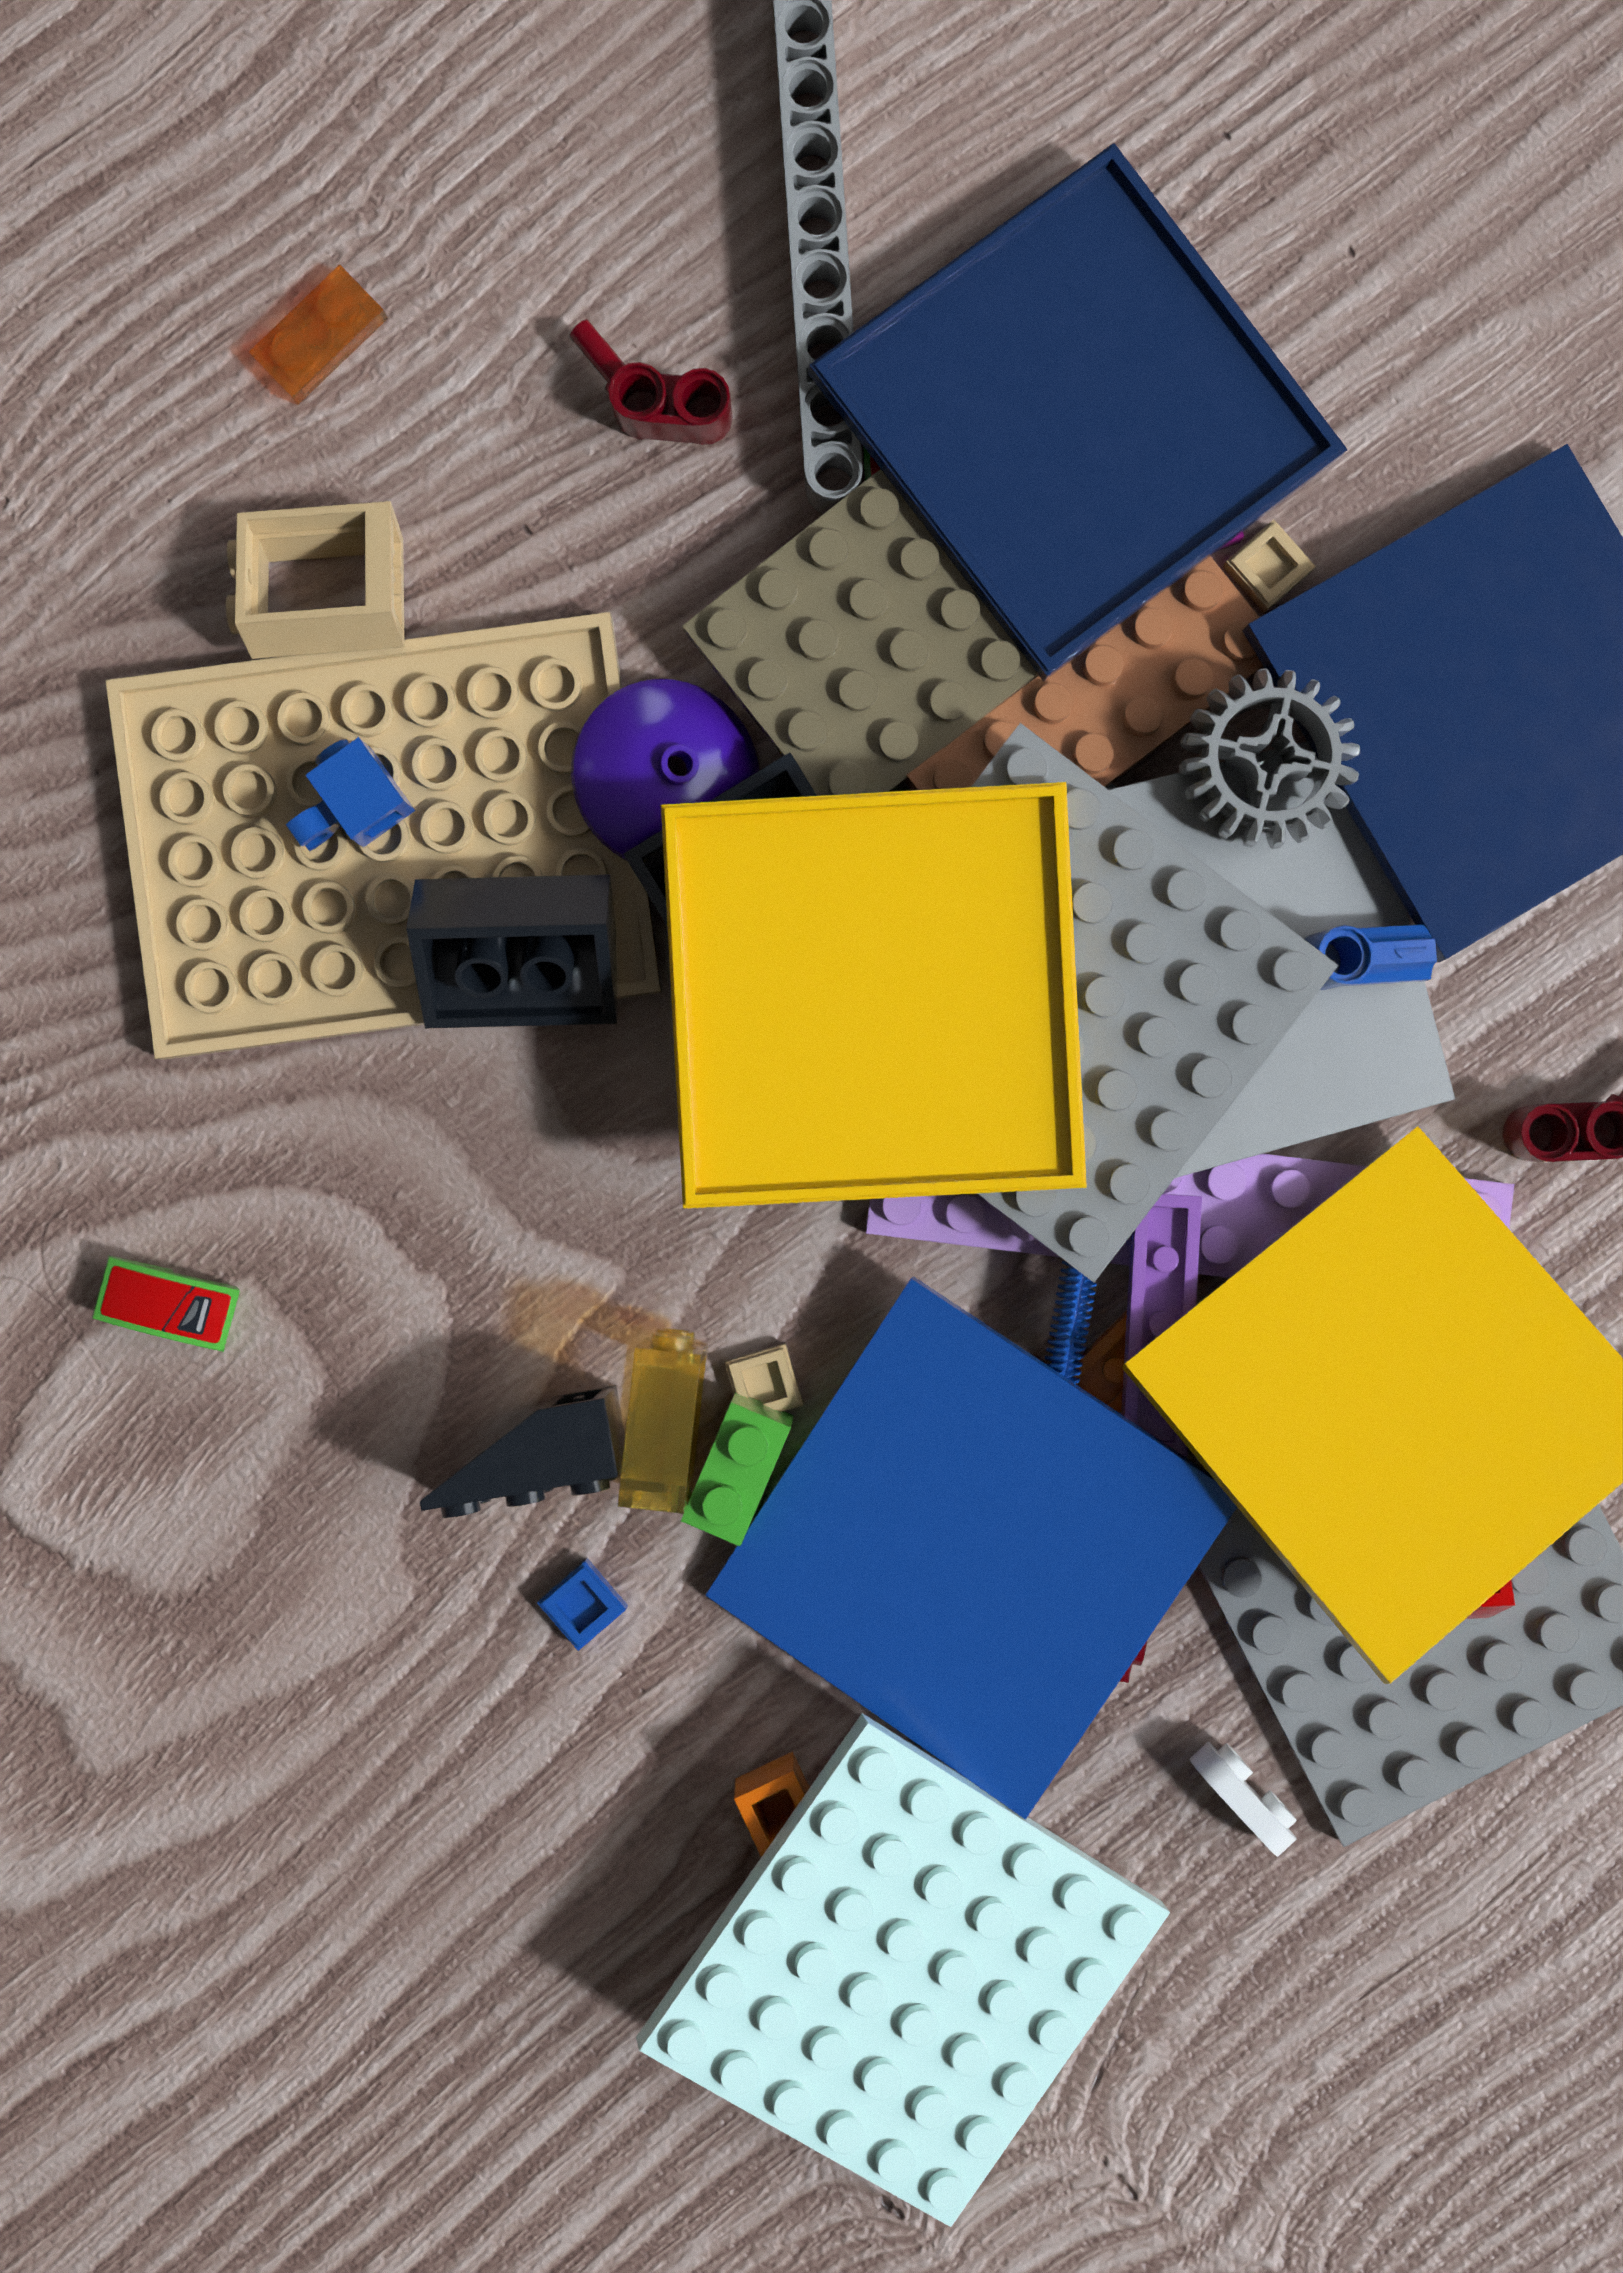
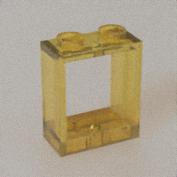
(663, 1422)

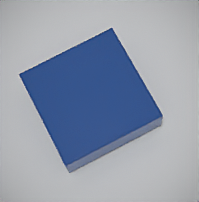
(582, 1604)

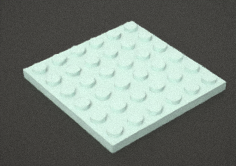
(902, 1973)

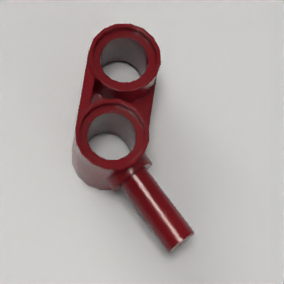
(668, 415)
(1571, 1131)

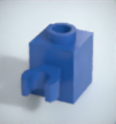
(354, 794)

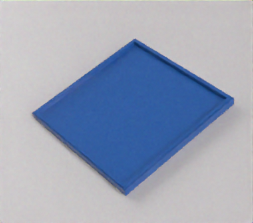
(972, 1546)

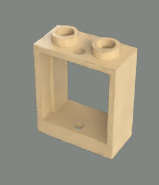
(315, 534)

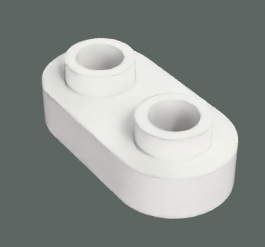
(1264, 1815)

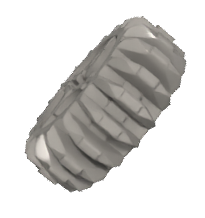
(1296, 761)

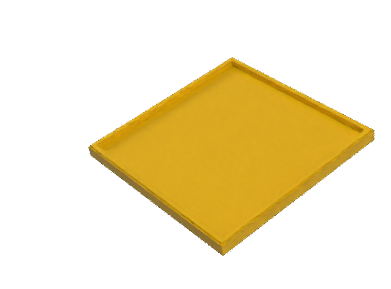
(874, 995)
(1396, 1403)

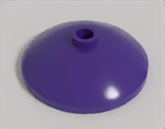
(625, 749)

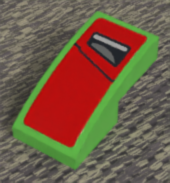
(165, 1303)

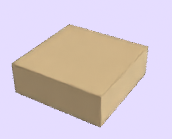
(1268, 566)
(766, 1377)

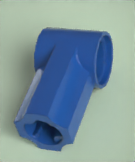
(1378, 954)

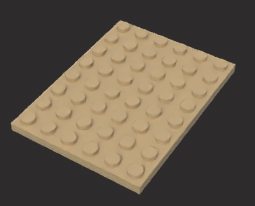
(294, 944)

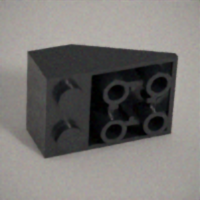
(563, 1443)

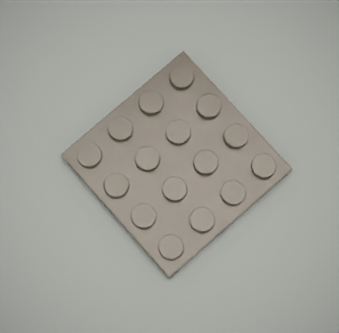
(860, 645)

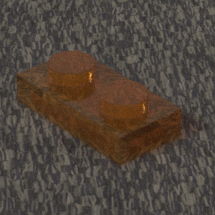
(318, 334)

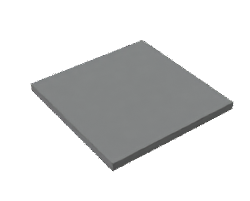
(1353, 1048)

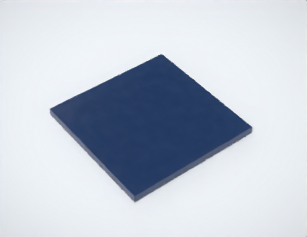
(1077, 411)
(1477, 697)

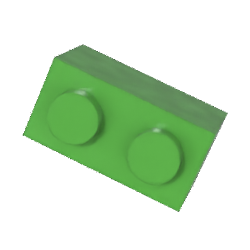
(737, 1469)

